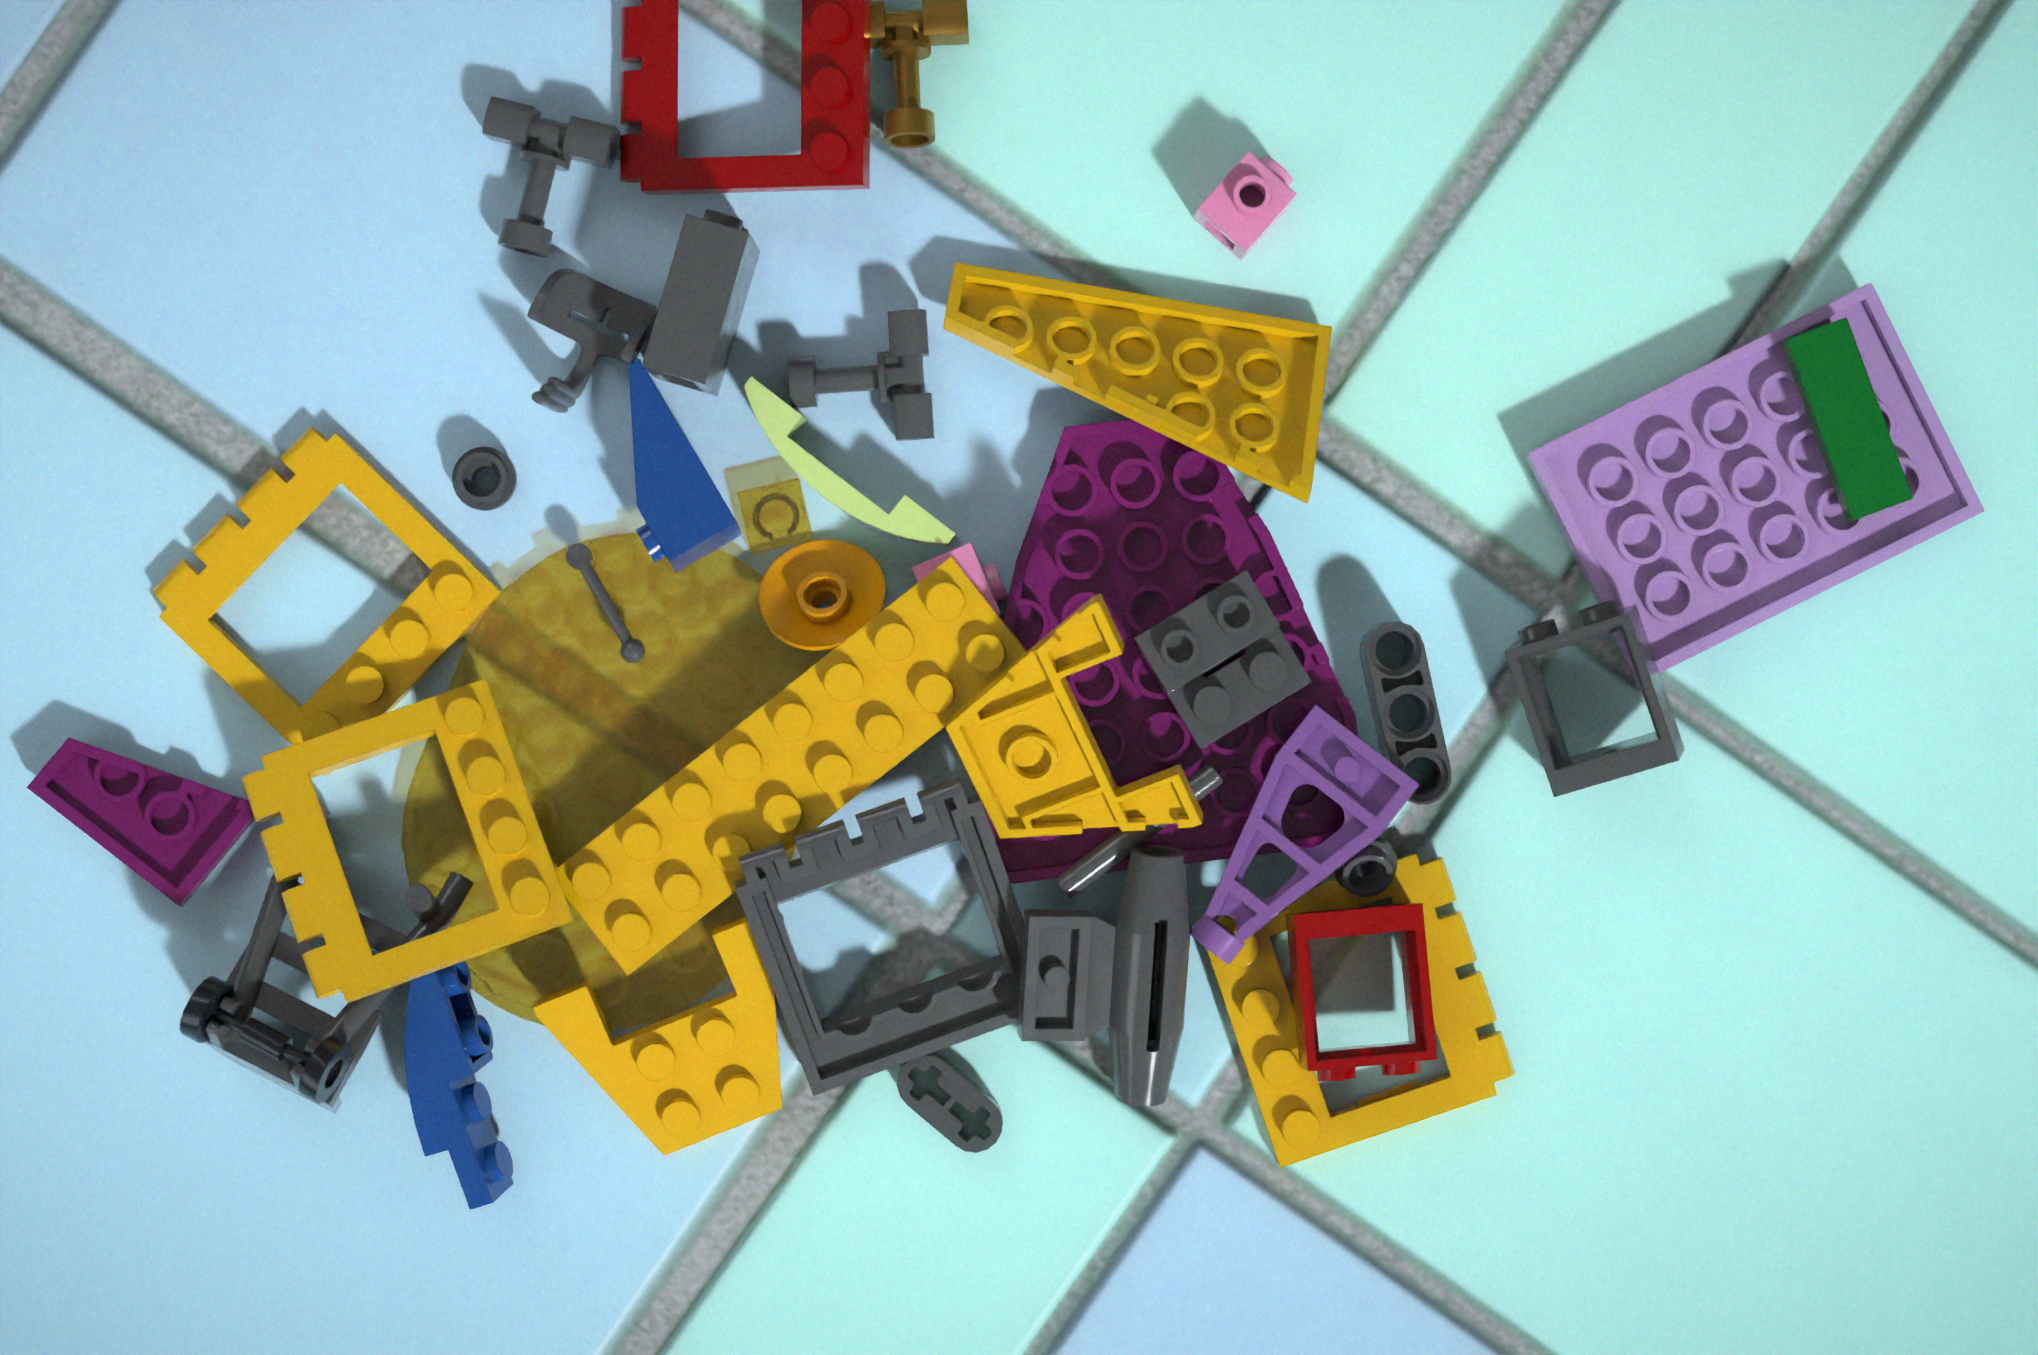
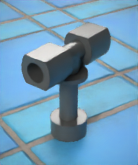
(548, 148)
(896, 376)

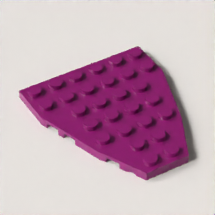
(1152, 534)

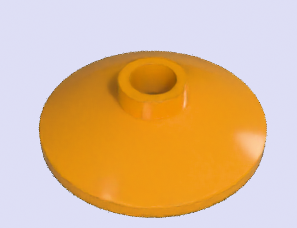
(818, 575)

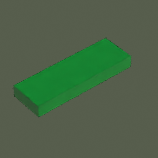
(1846, 419)

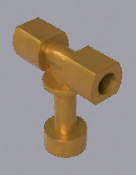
(905, 40)

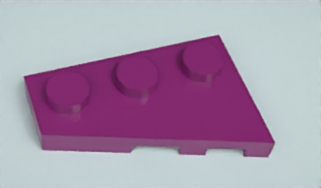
(145, 817)

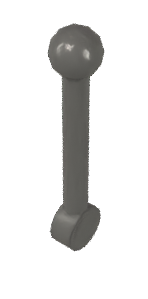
(580, 558)

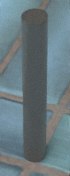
(1121, 843)

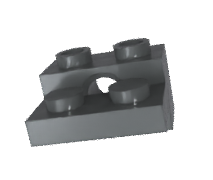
(1205, 635)

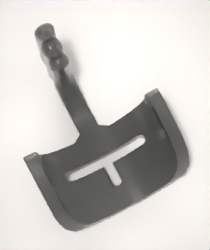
(573, 291)

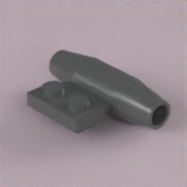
(1115, 976)

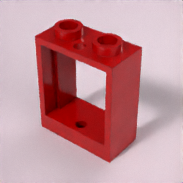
(1394, 1057)

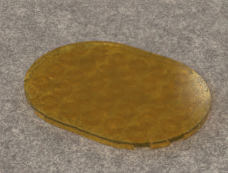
(597, 743)

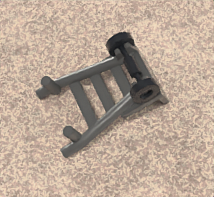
(222, 1010)

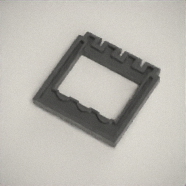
(915, 1018)

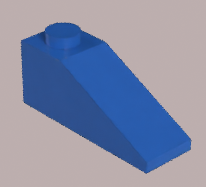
(673, 489)

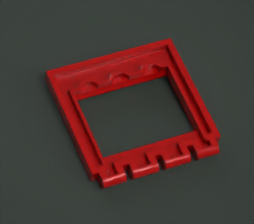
(832, 108)

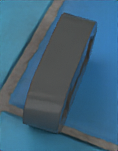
(939, 1112)

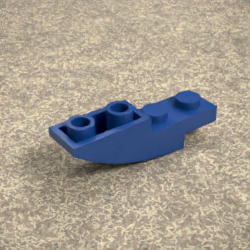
(449, 1107)

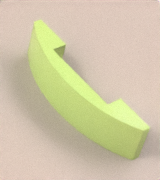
(782, 424)

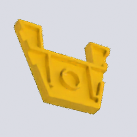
(1037, 754)
(689, 1070)

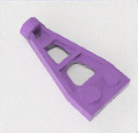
(1346, 771)

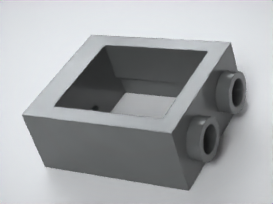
(1612, 761)

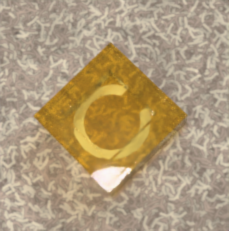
(775, 516)

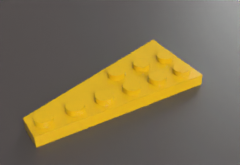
(1195, 372)

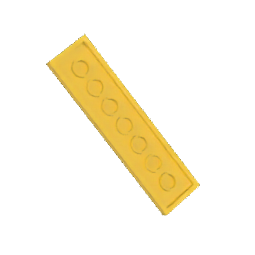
(789, 764)

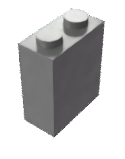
(702, 302)

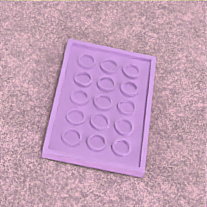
(1718, 497)

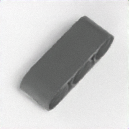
(1415, 680)

